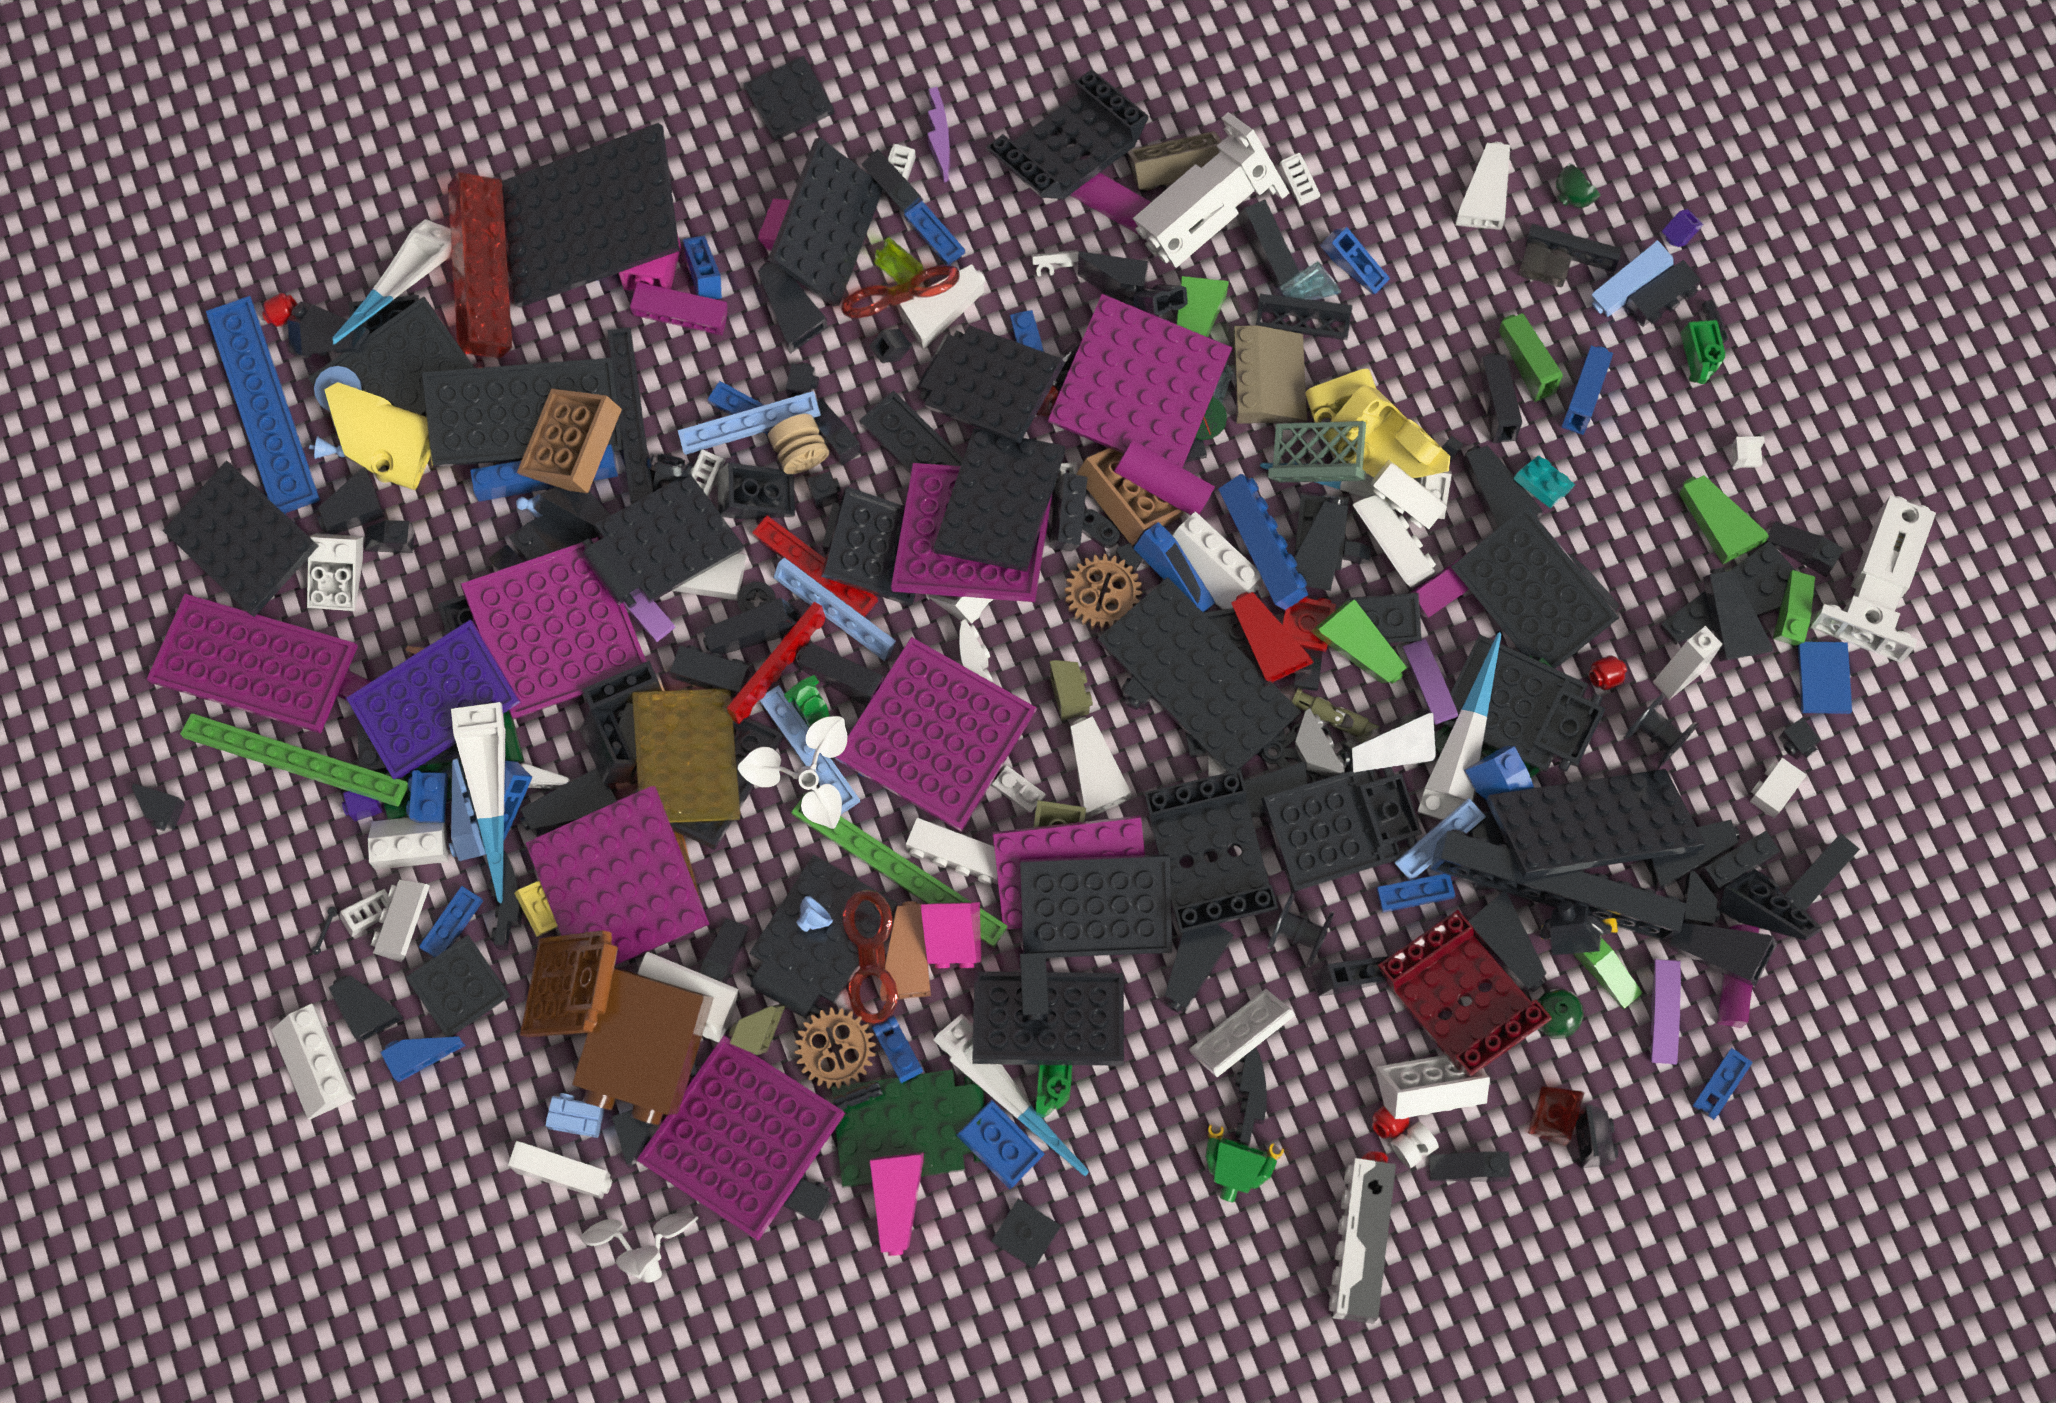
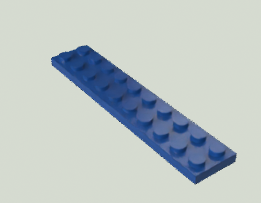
(262, 405)

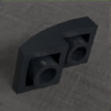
(1309, 676)

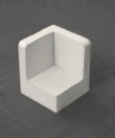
(1747, 451)

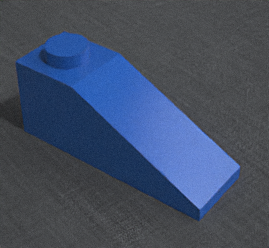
(1354, 259)
(702, 267)
(515, 787)
(413, 1055)

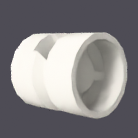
(1413, 1145)

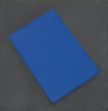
(1824, 677)
(1000, 1144)

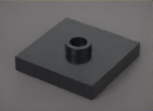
(1026, 1233)

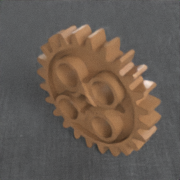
(1082, 586)
(813, 1056)

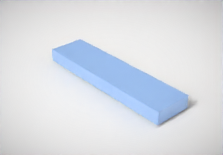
(1421, 854)

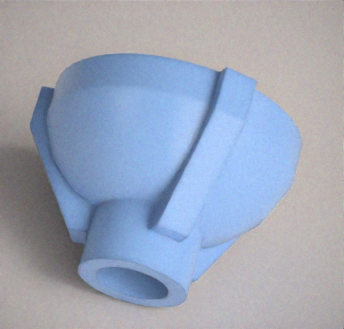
(812, 915)

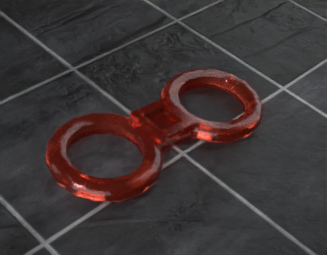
(901, 292)
(870, 956)

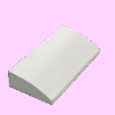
(720, 581)

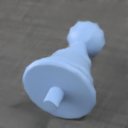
(324, 448)
(523, 503)

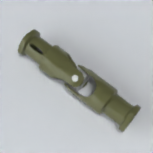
(1335, 716)

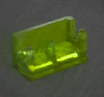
(897, 262)

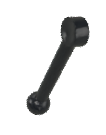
(332, 912)

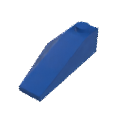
(1499, 773)

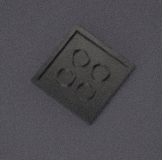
(789, 98)
(458, 986)

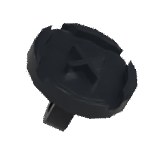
(667, 467)

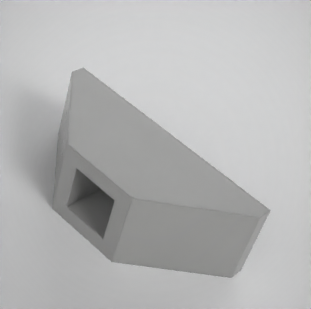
(1316, 748)

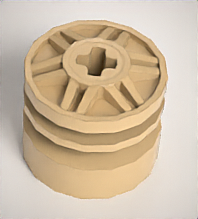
(798, 443)

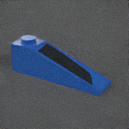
(1169, 561)

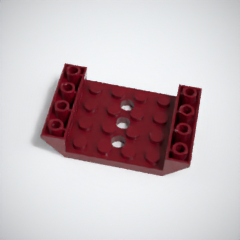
(1451, 965)

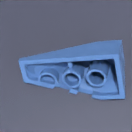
(465, 830)

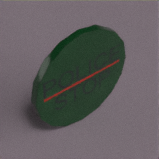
(1213, 421)

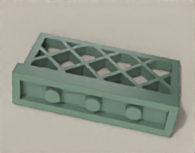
(1319, 472)

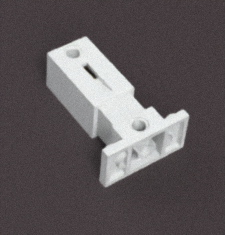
(1207, 196)
(1881, 582)

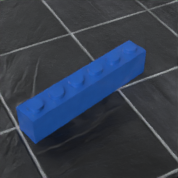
(504, 481)
(1263, 541)

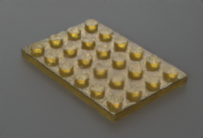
(687, 753)

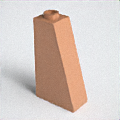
(907, 954)

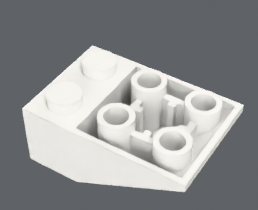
(334, 572)

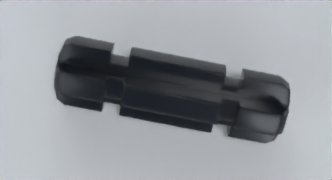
(1709, 308)
(858, 1095)

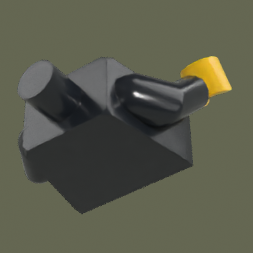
(1575, 929)

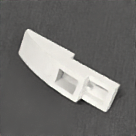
(972, 654)

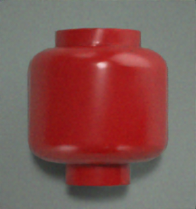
(278, 309)
(1607, 672)
(1386, 1125)

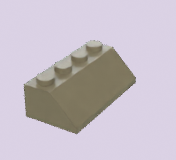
(1171, 159)

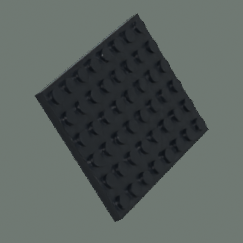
(589, 215)

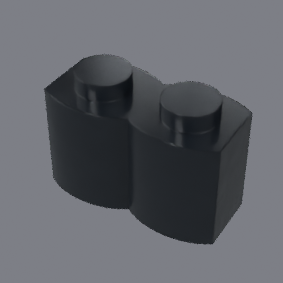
(1161, 299)

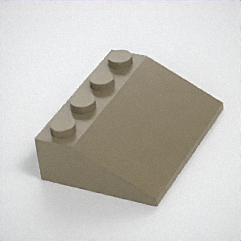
(1269, 375)

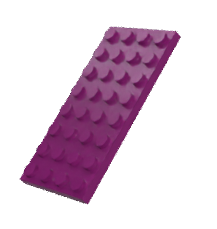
(252, 663)

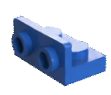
(427, 797)

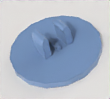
(331, 376)

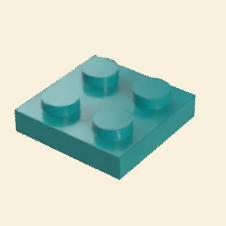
(1544, 481)

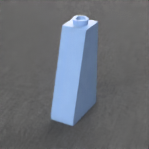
(1631, 279)

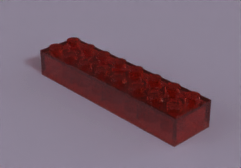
(479, 265)

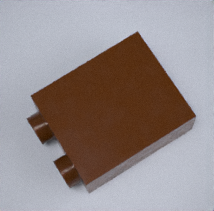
(643, 1046)

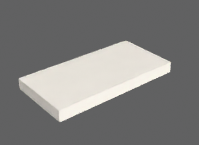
(1241, 1032)

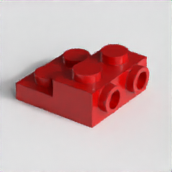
(1304, 617)

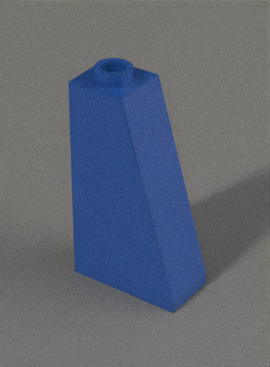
(1587, 390)

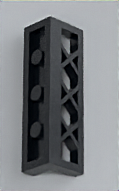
(1581, 249)
(1309, 310)

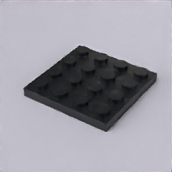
(866, 545)

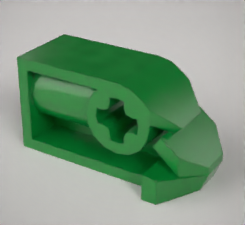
(1703, 349)
(807, 700)
(1049, 1078)

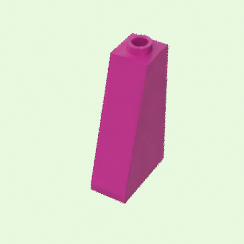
(895, 1195)

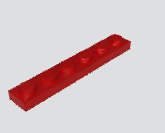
(811, 563)
(776, 663)

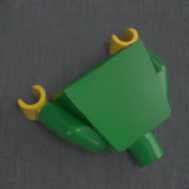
(1238, 1165)

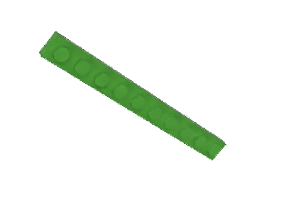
(294, 759)
(899, 870)

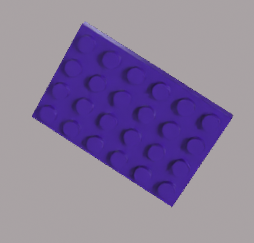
(412, 704)

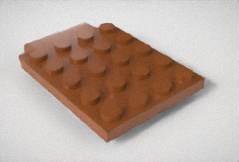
(569, 984)

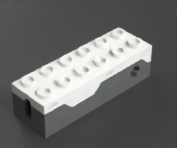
(1363, 1239)

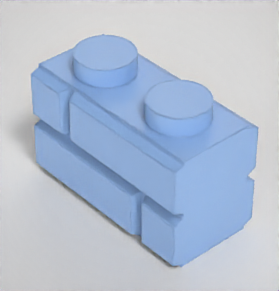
(574, 1116)

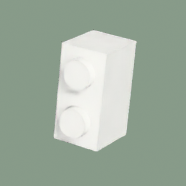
(1777, 788)

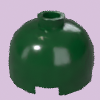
(1575, 188)
(1565, 1012)

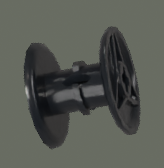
(1661, 730)
(1300, 930)

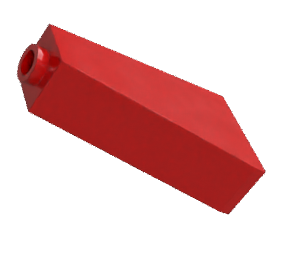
(1271, 643)

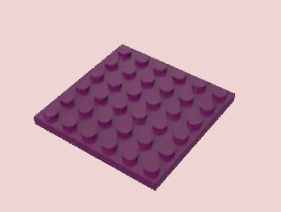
(1139, 382)
(926, 572)
(552, 628)
(936, 733)
(619, 876)
(741, 1138)

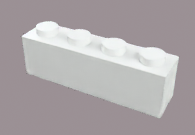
(953, 850)

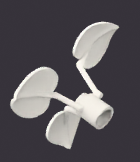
(823, 803)
(644, 1260)

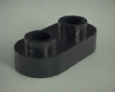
(1096, 529)

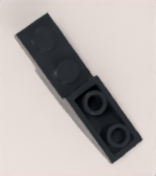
(509, 911)
(1251, 1084)

